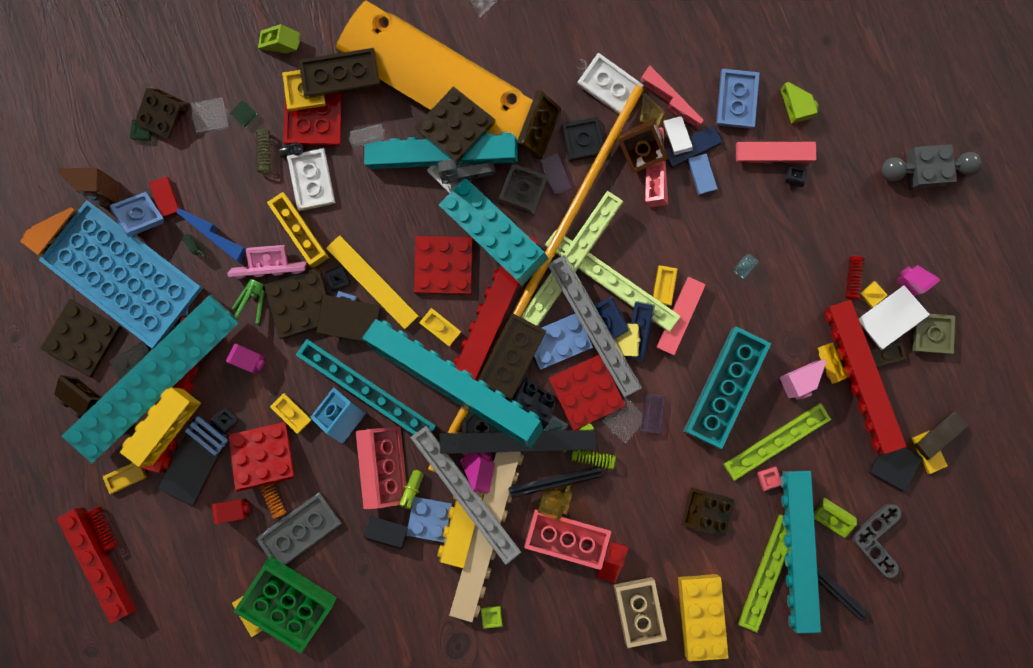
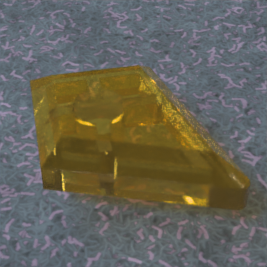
(650, 110)

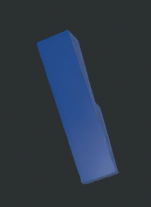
(234, 250)

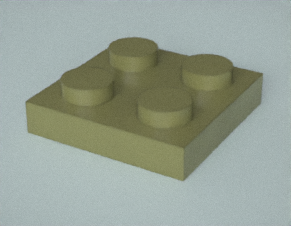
(935, 334)

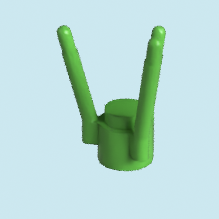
(253, 290)

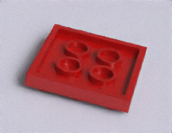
(316, 124)
(443, 265)
(586, 392)
(261, 456)

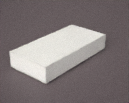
(677, 135)

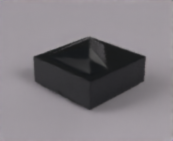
(795, 176)
(337, 278)
(224, 420)

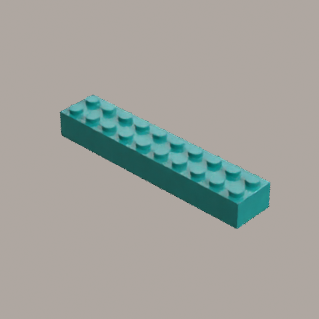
(150, 378)
(453, 383)

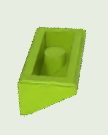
(835, 518)

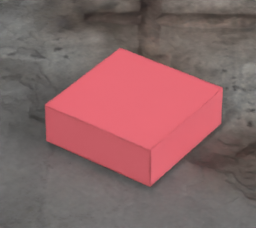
(769, 478)

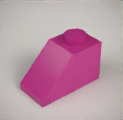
(917, 280)
(246, 359)
(479, 470)

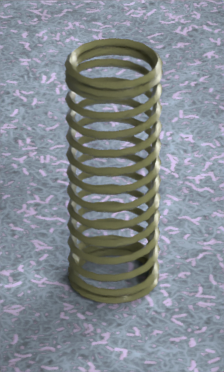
(265, 168)

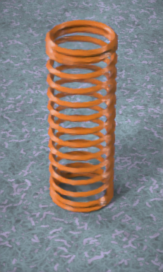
(278, 513)

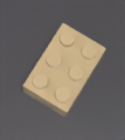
(640, 612)

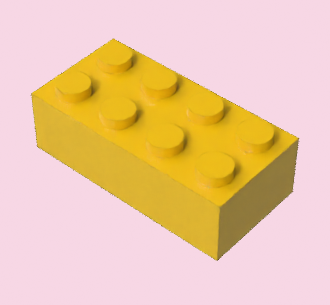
(159, 427)
(703, 617)

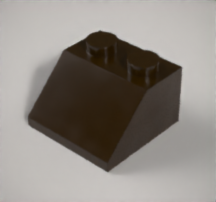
(75, 394)

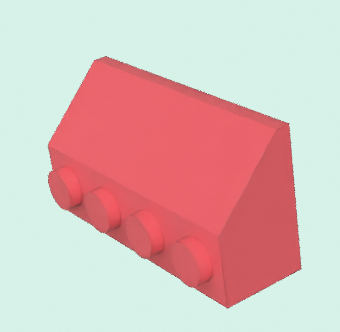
(381, 466)
(568, 540)

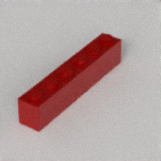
(96, 565)

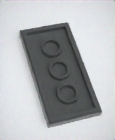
(299, 530)

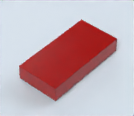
(164, 197)

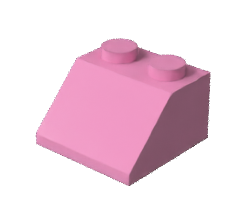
(802, 381)

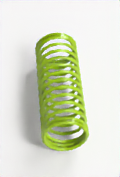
(611, 463)

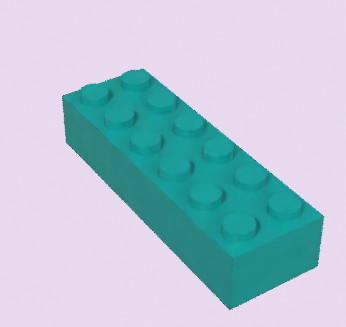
(494, 231)
(727, 387)

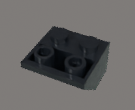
(536, 400)

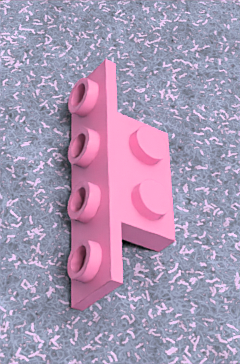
(265, 261)

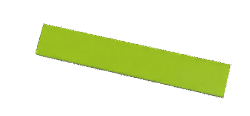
(776, 441)
(765, 579)

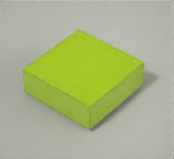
(491, 617)

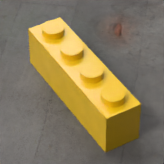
(298, 230)
(457, 536)

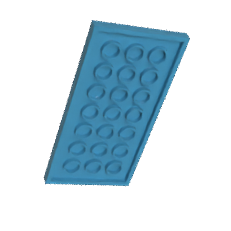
(121, 274)

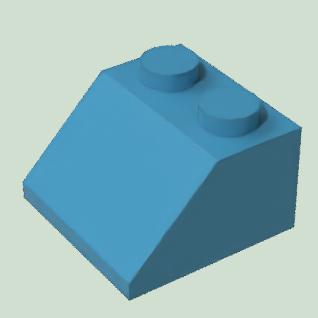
(338, 415)

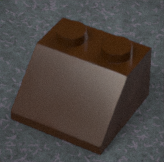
(643, 146)

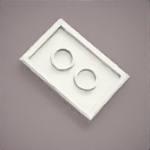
(608, 83)
(311, 180)
(893, 317)

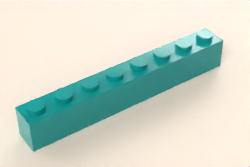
(422, 153)
(363, 388)
(800, 552)

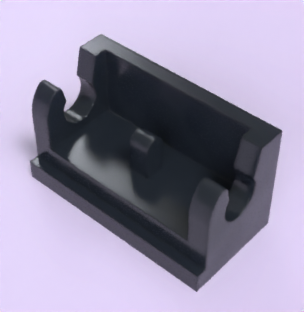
(385, 532)

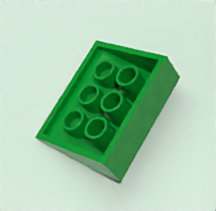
(285, 604)

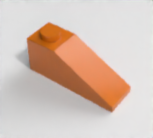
(43, 234)

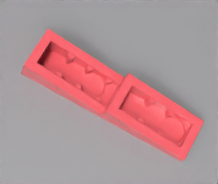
(677, 104)
(776, 152)
(656, 183)
(684, 307)

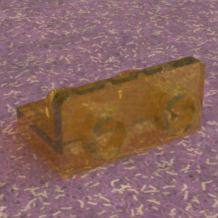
(555, 502)

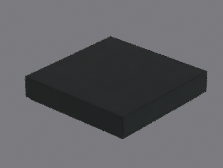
(582, 138)
(896, 467)

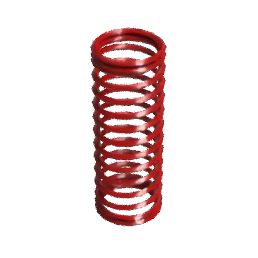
(858, 259)
(108, 546)

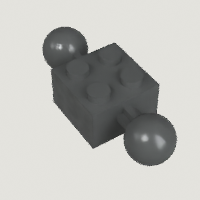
(931, 166)

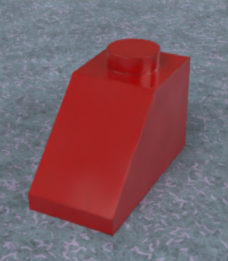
(230, 511)
(612, 561)

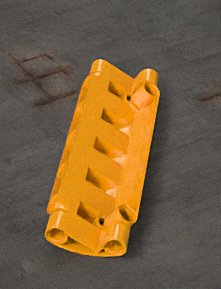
(429, 69)

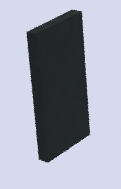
(190, 468)

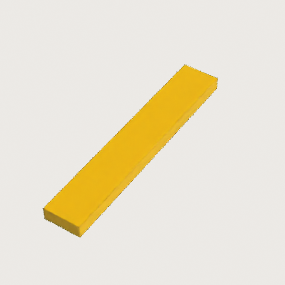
(372, 282)

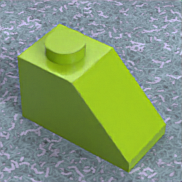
(279, 39)
(798, 103)

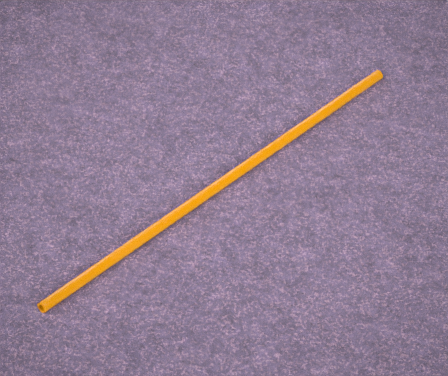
(563, 227)

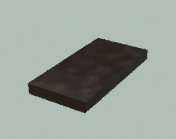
(339, 73)
(512, 355)

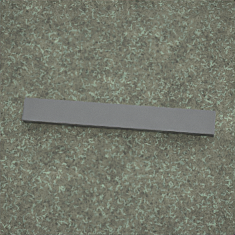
(594, 326)
(465, 495)

